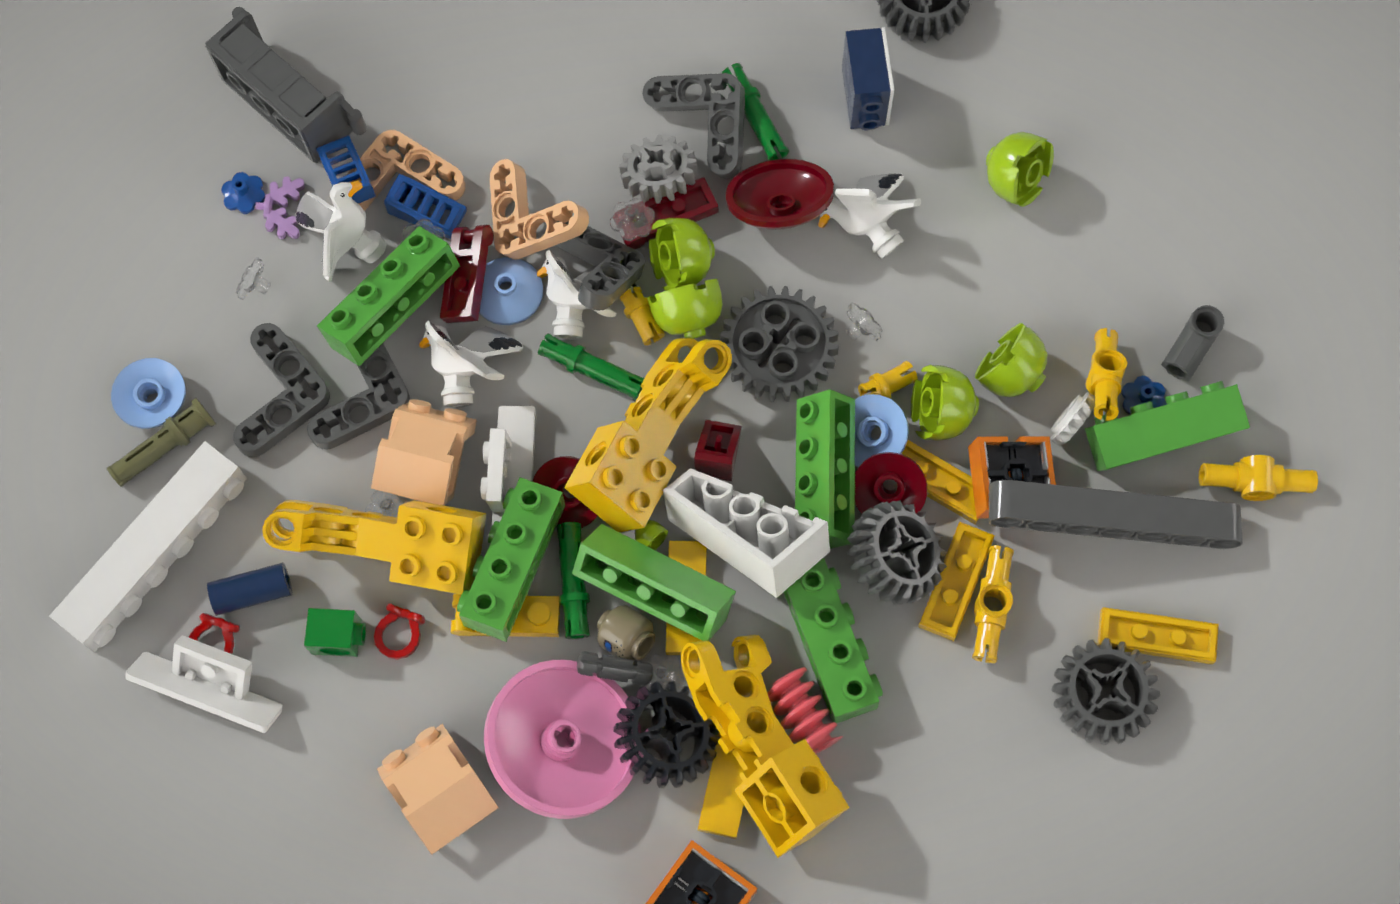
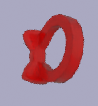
(394, 614)
(227, 629)

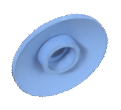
(518, 301)
(139, 381)
(880, 412)

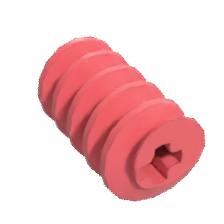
(801, 711)

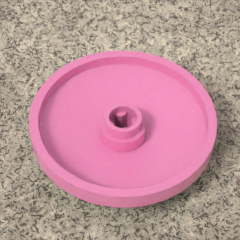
(555, 740)

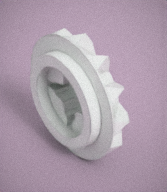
(1072, 418)

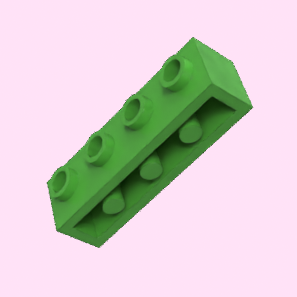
(389, 295)
(1167, 427)
(826, 462)
(511, 559)
(653, 582)
(831, 645)

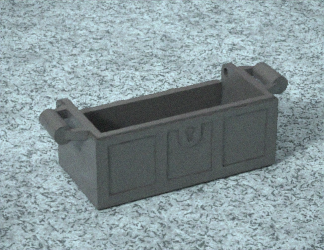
(278, 89)

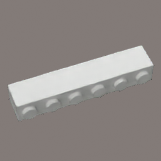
(149, 547)

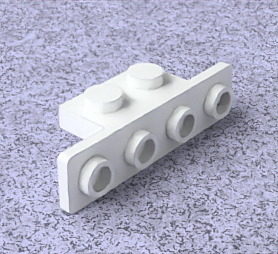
(508, 455)
(207, 681)

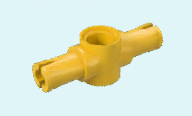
(1106, 374)
(1258, 478)
(990, 622)

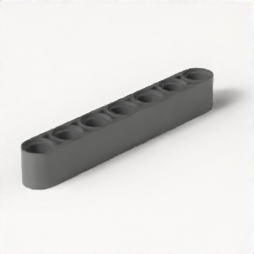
(1114, 514)

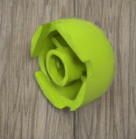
(1018, 166)
(680, 252)
(687, 308)
(1015, 364)
(943, 403)

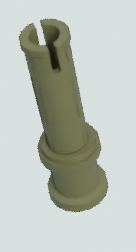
(174, 433)

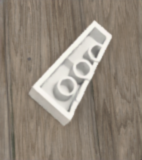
(749, 534)

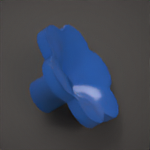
(243, 192)
(1135, 393)

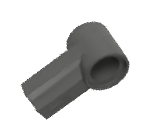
(1193, 343)

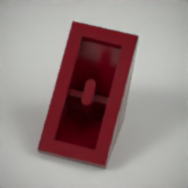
(717, 449)

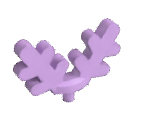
(279, 197)

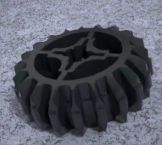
(670, 765)

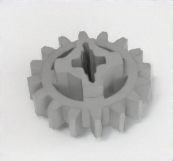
(658, 169)

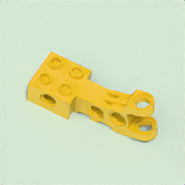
(625, 460)
(425, 542)
(782, 781)

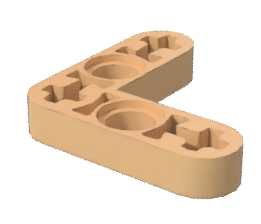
(392, 162)
(526, 225)

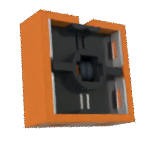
(997, 459)
(700, 875)

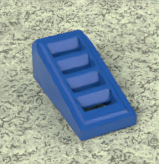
(404, 185)
(367, 191)

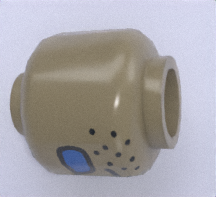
(625, 633)

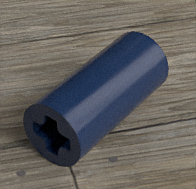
(249, 588)

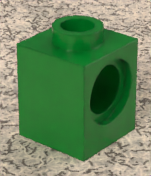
(334, 632)

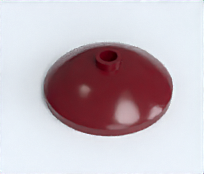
(780, 193)

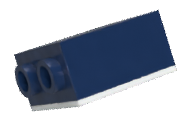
(867, 78)

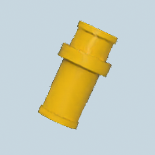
(638, 310)
(890, 381)

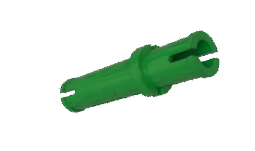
(758, 117)
(600, 370)
(574, 595)

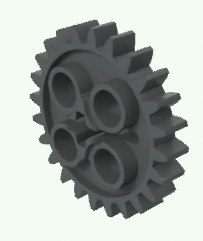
(806, 360)

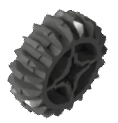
(917, 17)
(896, 575)
(1117, 700)

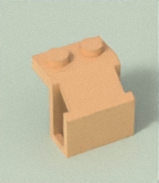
(422, 452)
(436, 788)

